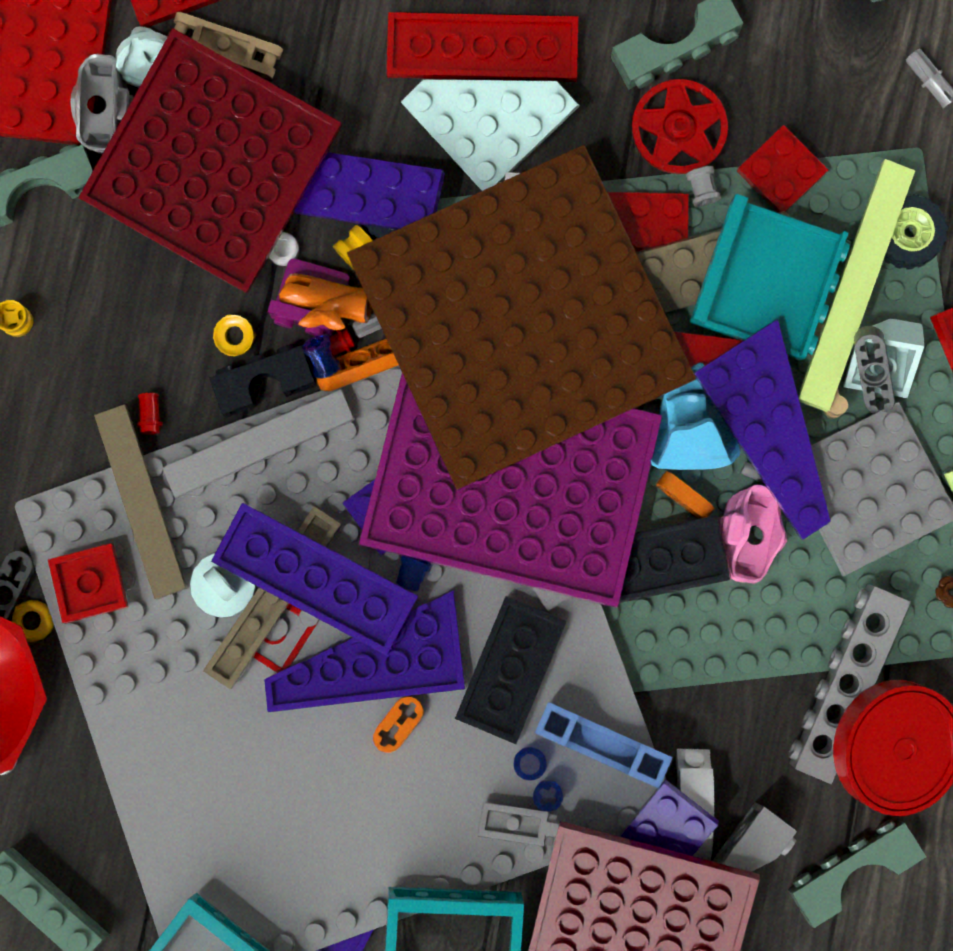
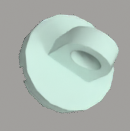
(137, 54)
(219, 590)

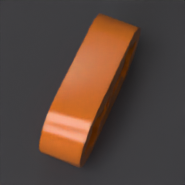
(684, 495)
(404, 729)

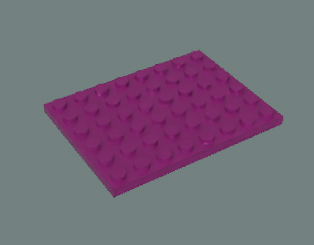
(542, 523)

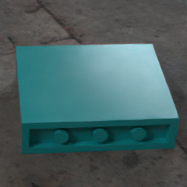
(768, 272)

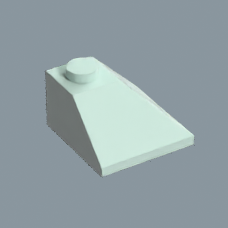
(904, 349)

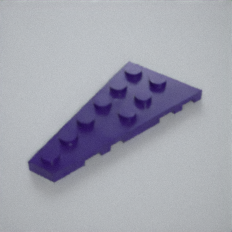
(762, 410)
(420, 662)

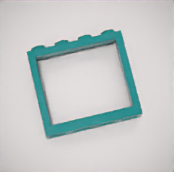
(454, 902)
(212, 920)

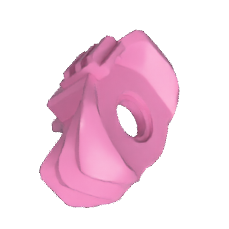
(746, 509)

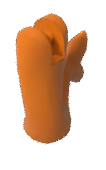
(327, 300)

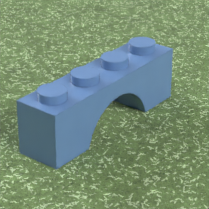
(603, 745)

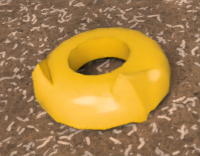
(221, 340)
(46, 620)

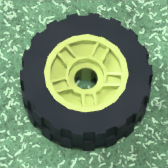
(928, 233)

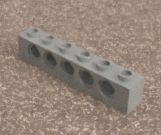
(864, 672)

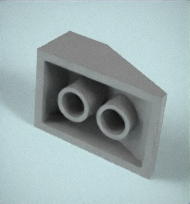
(756, 840)

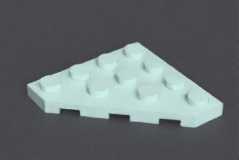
(489, 122)

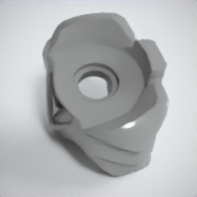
(99, 78)

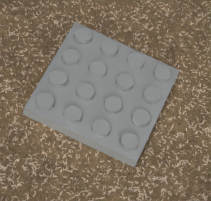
(877, 489)

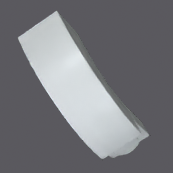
(697, 782)

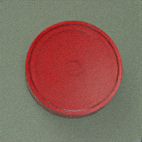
(896, 747)

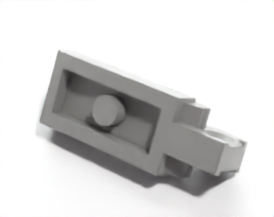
(517, 825)

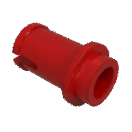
(341, 342)
(149, 413)

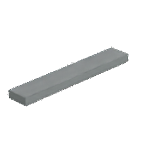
(258, 443)

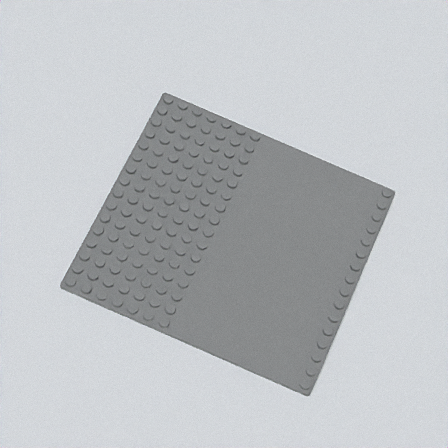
(297, 811)

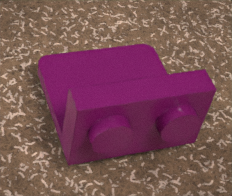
(288, 315)

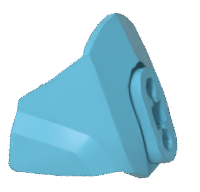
(692, 431)

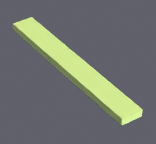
(855, 285)

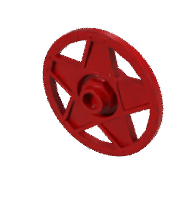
(679, 126)

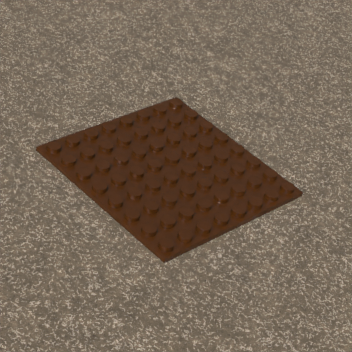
(521, 317)

